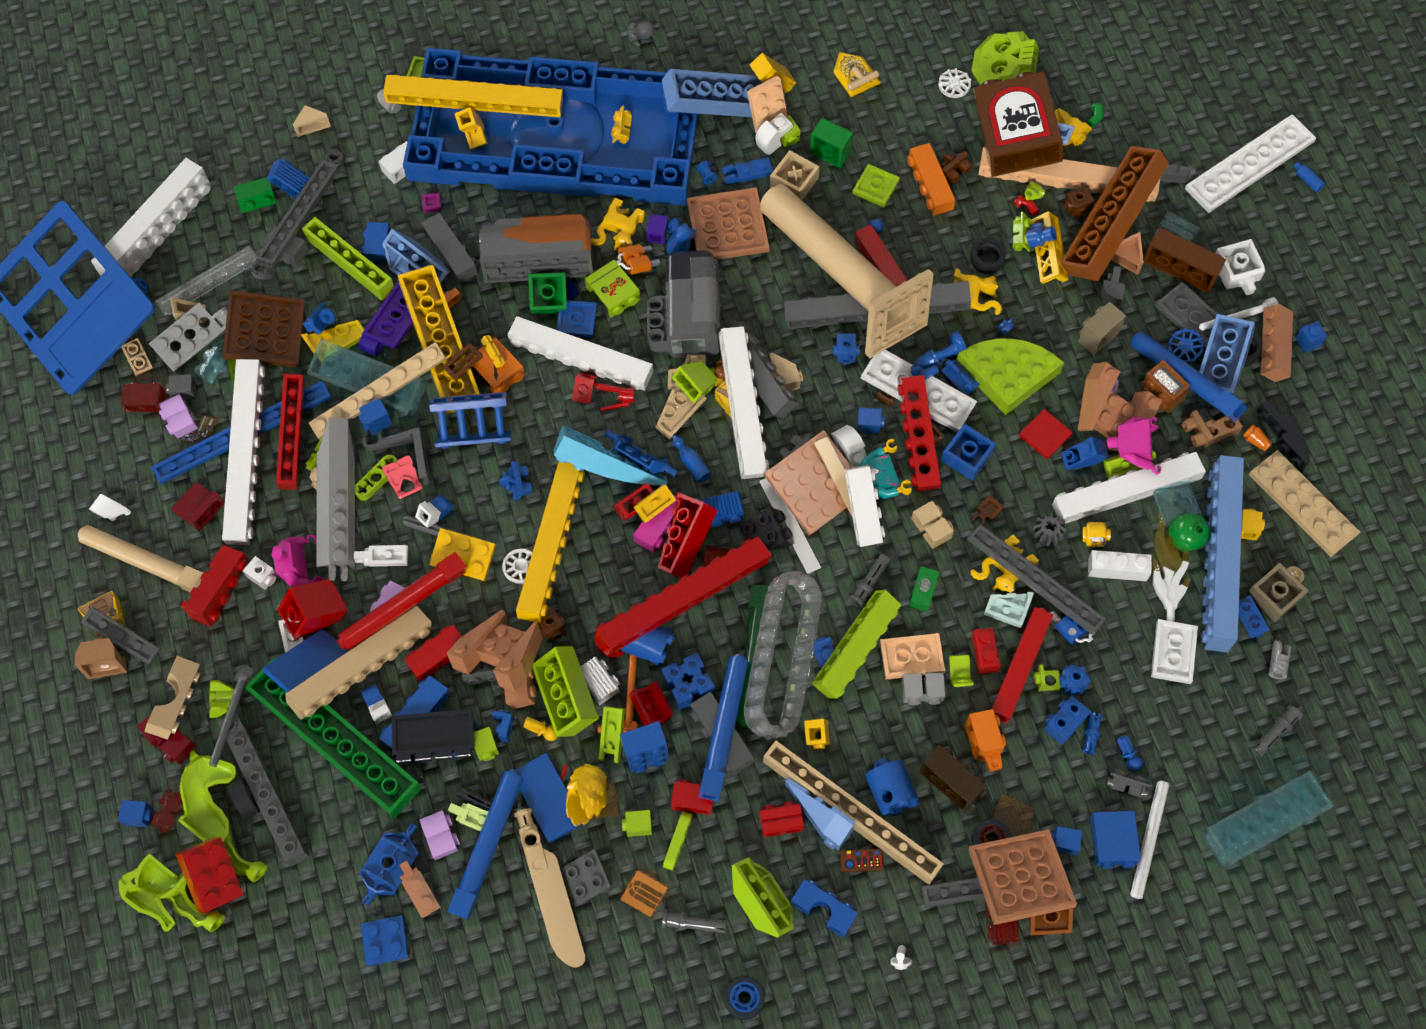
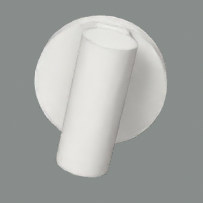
(900, 961)

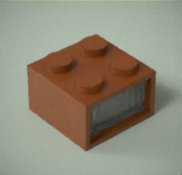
(1166, 385)

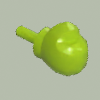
(1034, 191)

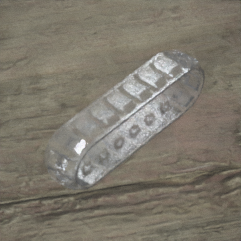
(763, 654)

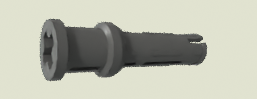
(867, 589)
(1282, 725)
(683, 921)

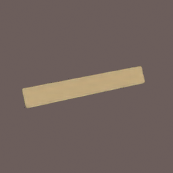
(834, 467)

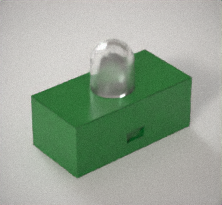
(924, 589)

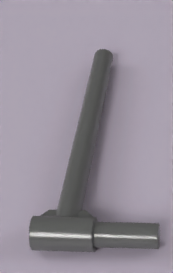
(238, 680)

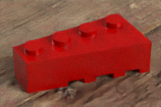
(686, 535)
(215, 586)

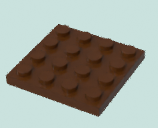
(263, 328)

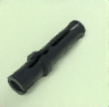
(465, 793)

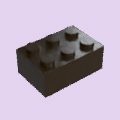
(952, 778)

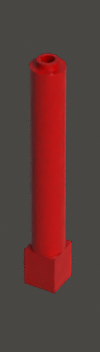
(444, 573)

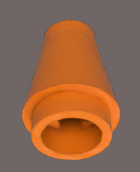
(1256, 437)

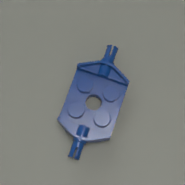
(650, 462)
(387, 880)

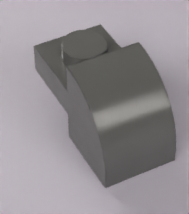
(1111, 290)

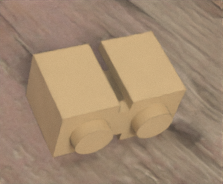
(936, 527)

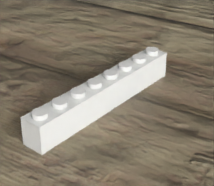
(580, 353)
(742, 402)
(1127, 488)

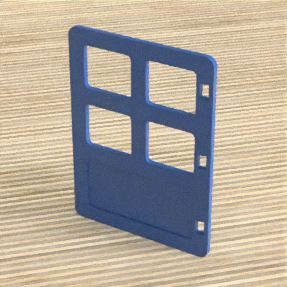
(94, 323)

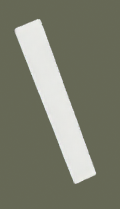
(801, 544)

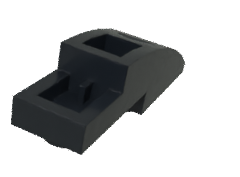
(1291, 438)

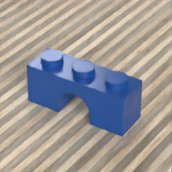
(841, 914)

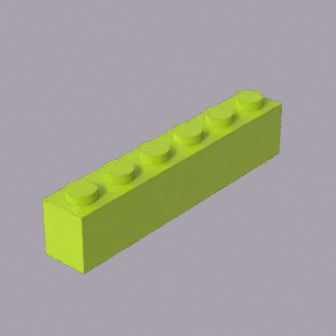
(348, 258)
(856, 644)

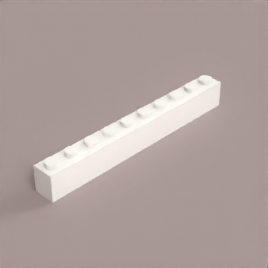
(242, 452)

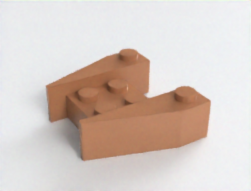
(1106, 410)
(499, 646)

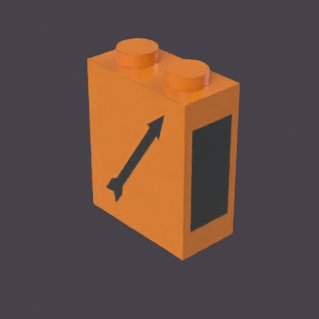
(498, 378)

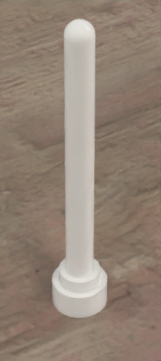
(1242, 314)

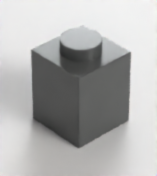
(183, 385)

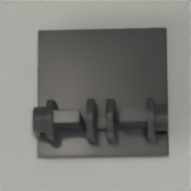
(586, 877)

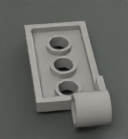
(189, 348)

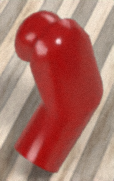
(1031, 206)

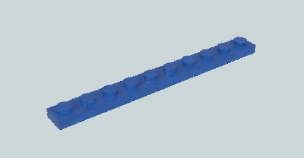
(220, 442)

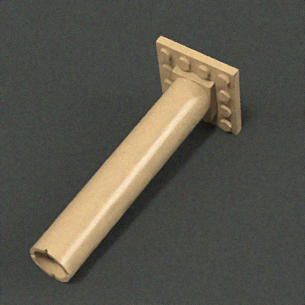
(892, 309)

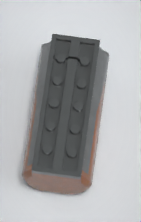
(536, 246)

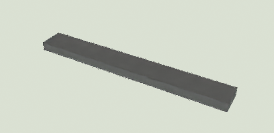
(1036, 579)

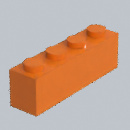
(931, 179)

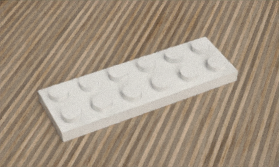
(945, 403)

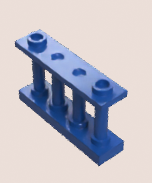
(478, 403)

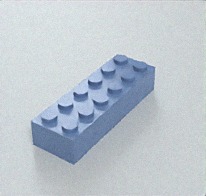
(708, 92)

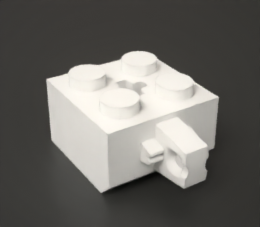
(1242, 266)

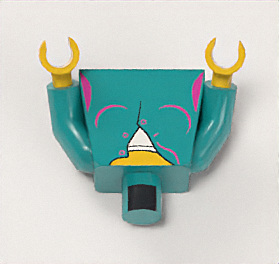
(885, 476)

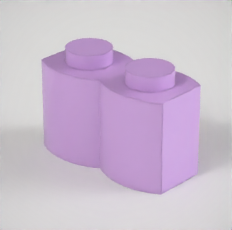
(178, 416)
(438, 834)

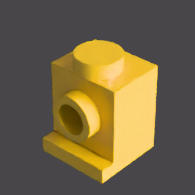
(812, 727)

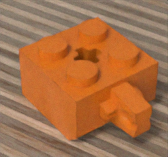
(986, 738)

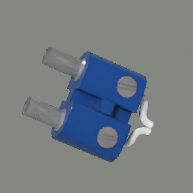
(1070, 629)

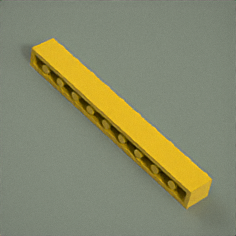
(476, 95)
(549, 542)

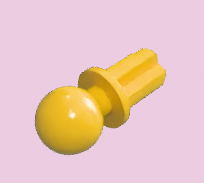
(540, 728)

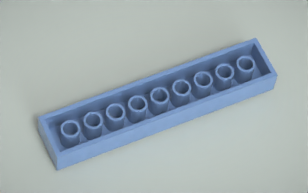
(1224, 553)

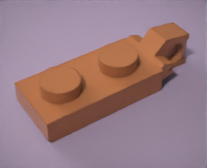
(418, 890)

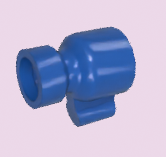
(1038, 236)

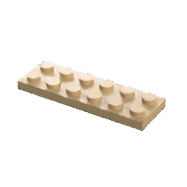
(1304, 503)

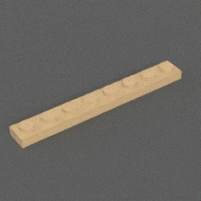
(382, 387)

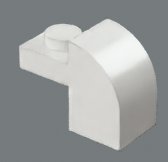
(770, 133)
(851, 444)

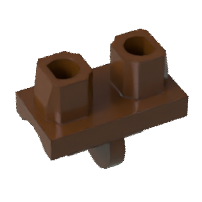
(952, 164)

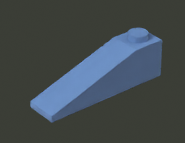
(830, 823)

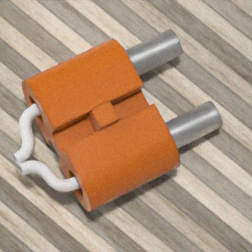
(635, 259)

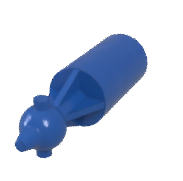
(692, 460)

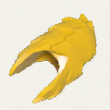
(586, 794)

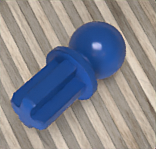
(1133, 762)

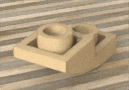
(137, 357)

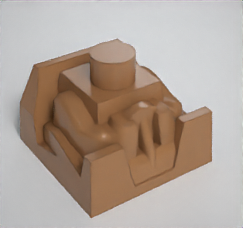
(99, 659)

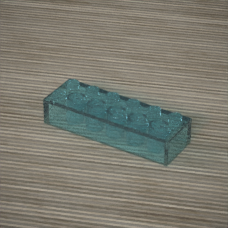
(355, 371)
(1267, 820)

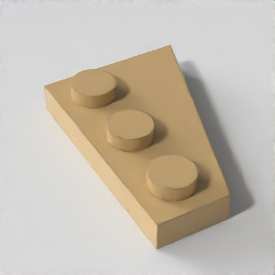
(676, 411)

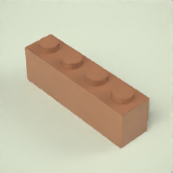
(1277, 342)

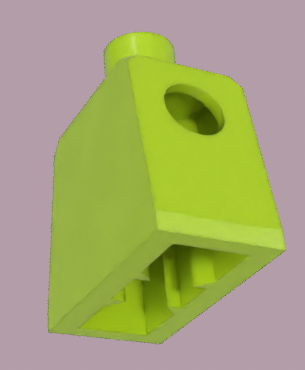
(695, 380)

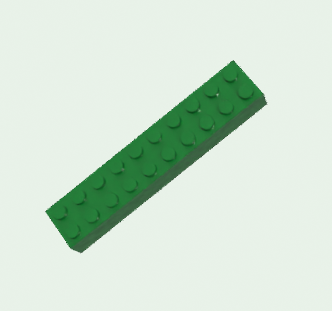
(342, 747)

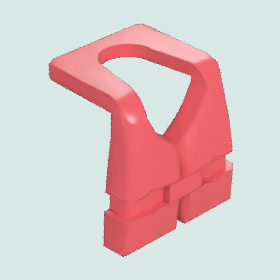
(402, 470)

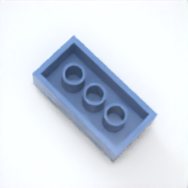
(1227, 351)

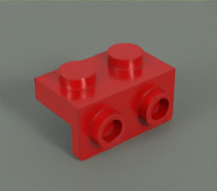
(651, 704)

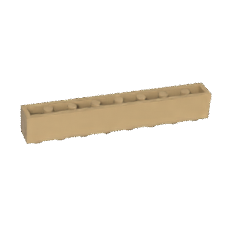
(358, 663)

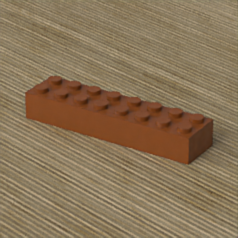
(1114, 213)

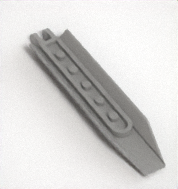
(336, 499)

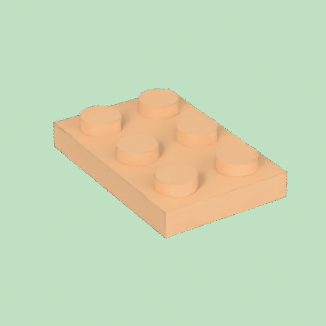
(766, 101)
(912, 655)

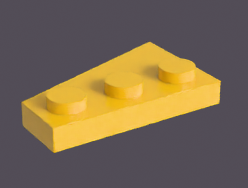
(342, 335)

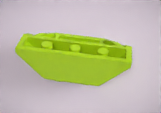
(762, 898)

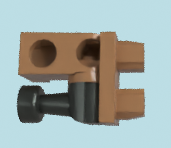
(1207, 429)

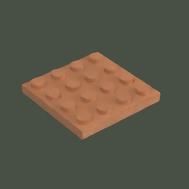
(728, 223)
(807, 485)
(1022, 877)

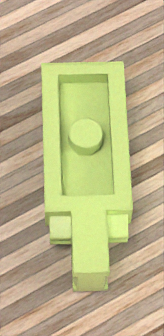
(469, 815)

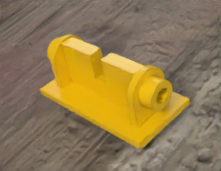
(619, 132)

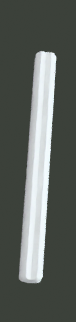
(1149, 839)

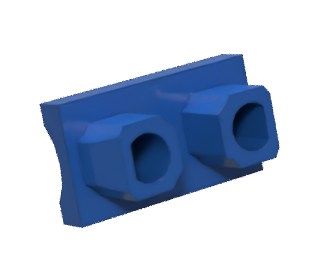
(320, 319)
(513, 482)

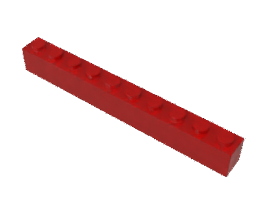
(682, 596)

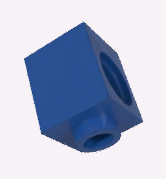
(1067, 840)

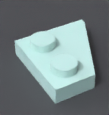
(1009, 608)

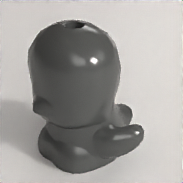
(641, 31)

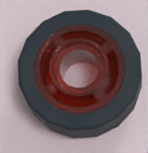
(990, 828)

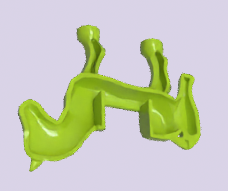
(205, 820)

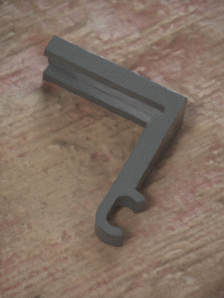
(412, 436)

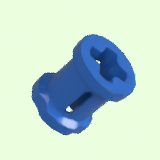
(706, 172)

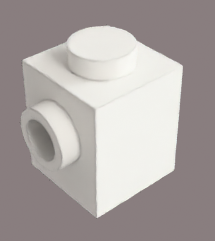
(260, 573)

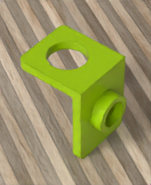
(960, 671)
(1039, 679)

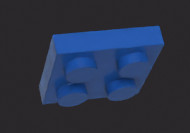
(578, 319)
(384, 940)

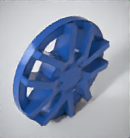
(1186, 345)

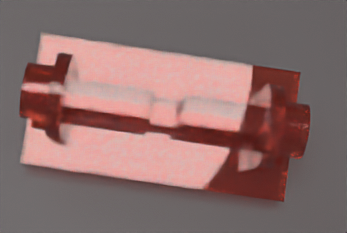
(169, 803)

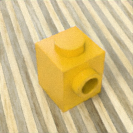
(1252, 524)

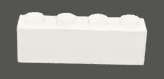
(863, 505)

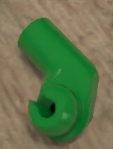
(1098, 110)

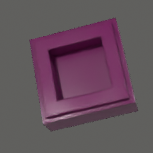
(431, 202)

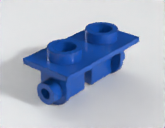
(959, 376)
(1252, 618)

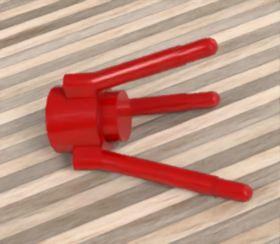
(626, 395)

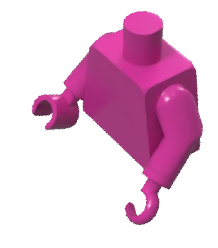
(1135, 442)
(291, 561)

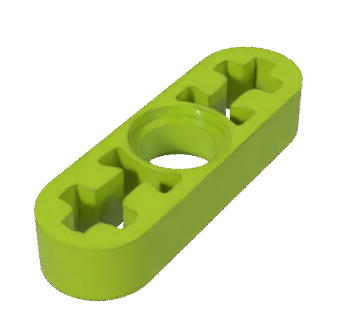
(376, 485)
(677, 840)

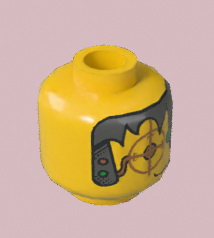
(1096, 534)

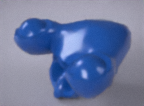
(679, 236)

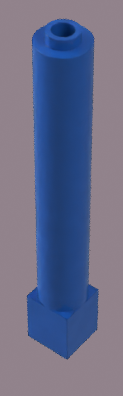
(1200, 384)
(723, 728)
(467, 892)

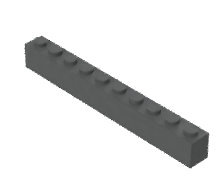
(847, 309)

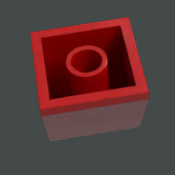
(313, 605)

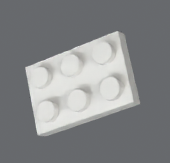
(1174, 651)

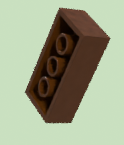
(1184, 260)

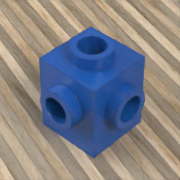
(846, 348)
(1071, 685)

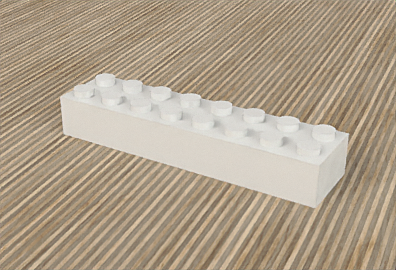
(157, 217)

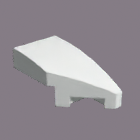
(108, 508)

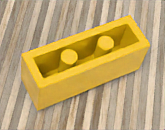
(767, 68)

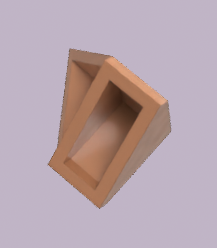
(1130, 253)

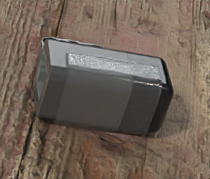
(690, 309)

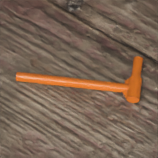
(629, 724)

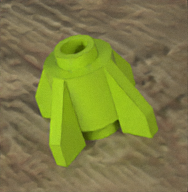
(219, 698)

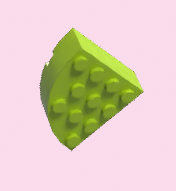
(1009, 369)

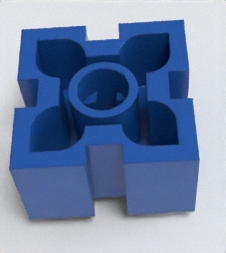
(690, 669)

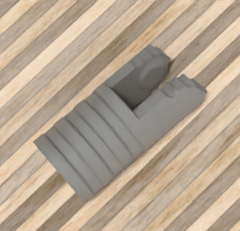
(1279, 660)

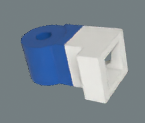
(435, 509)
(376, 704)

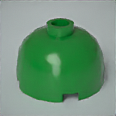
(1189, 531)

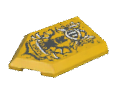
(843, 72)

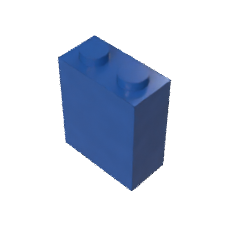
(1115, 839)

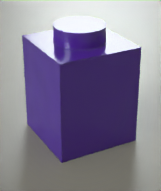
(657, 229)

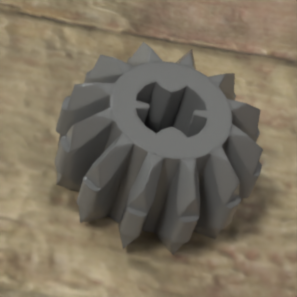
(1046, 534)

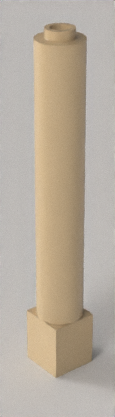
(183, 576)

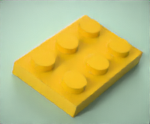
(473, 552)

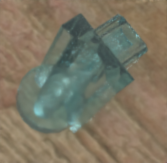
(211, 366)

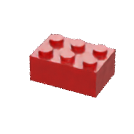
(209, 874)

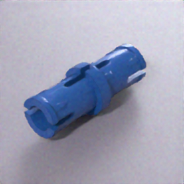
(1092, 733)

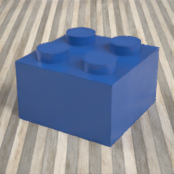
(968, 452)

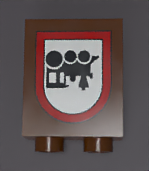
(1018, 123)

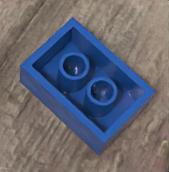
(645, 747)

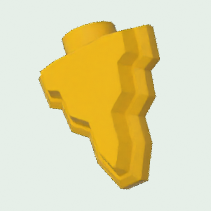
(1080, 128)

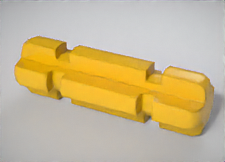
(492, 351)

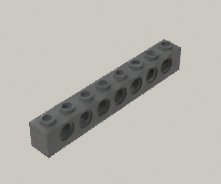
(265, 793)

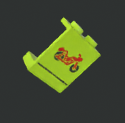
(613, 288)

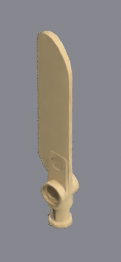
(551, 895)

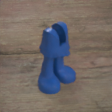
(934, 357)

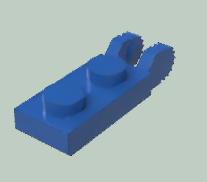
(747, 170)

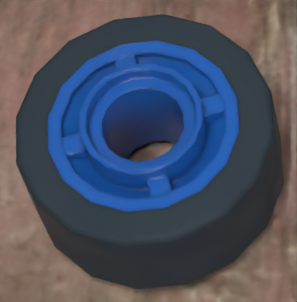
(748, 986)

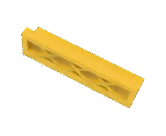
(1055, 250)

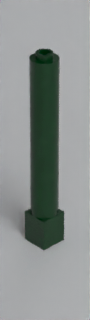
(756, 609)

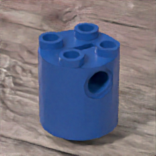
(651, 645)
(891, 787)

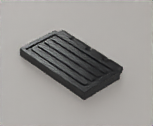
(433, 734)

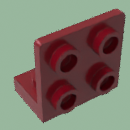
(198, 506)

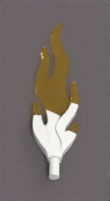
(1173, 568)

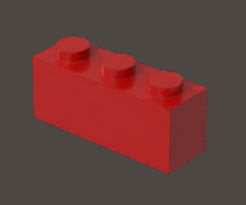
(433, 653)

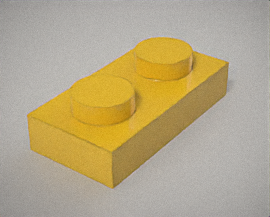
(654, 503)

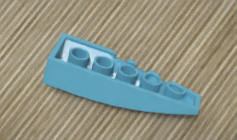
(592, 456)

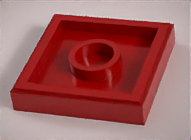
(1045, 434)

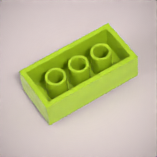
(564, 691)

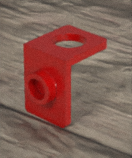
(583, 387)

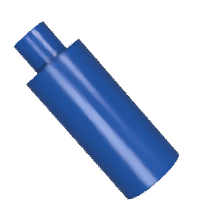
(1309, 177)

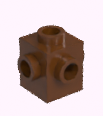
(1078, 202)
(552, 626)

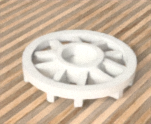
(954, 83)
(519, 565)

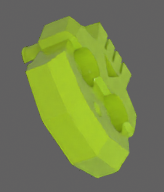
(994, 63)

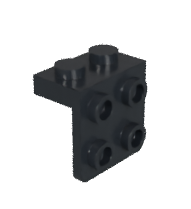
(769, 527)

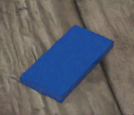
(304, 660)
(546, 797)

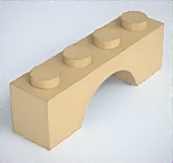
(164, 717)

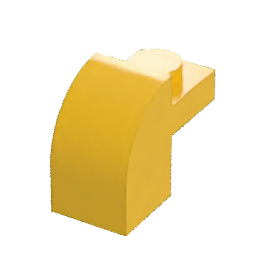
(473, 127)

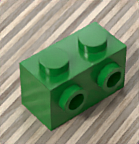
(254, 195)

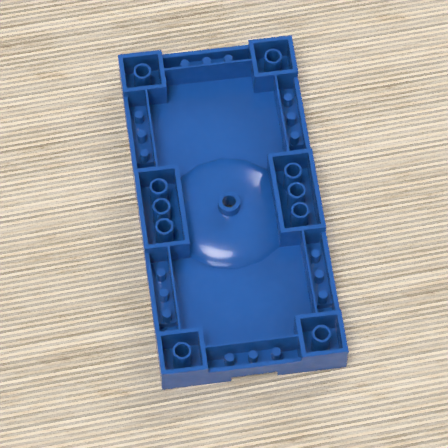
(557, 153)

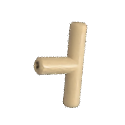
(861, 79)

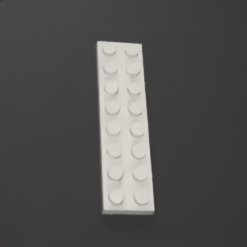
(1250, 163)

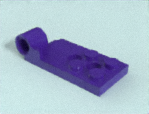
(384, 328)

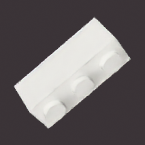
(1119, 565)

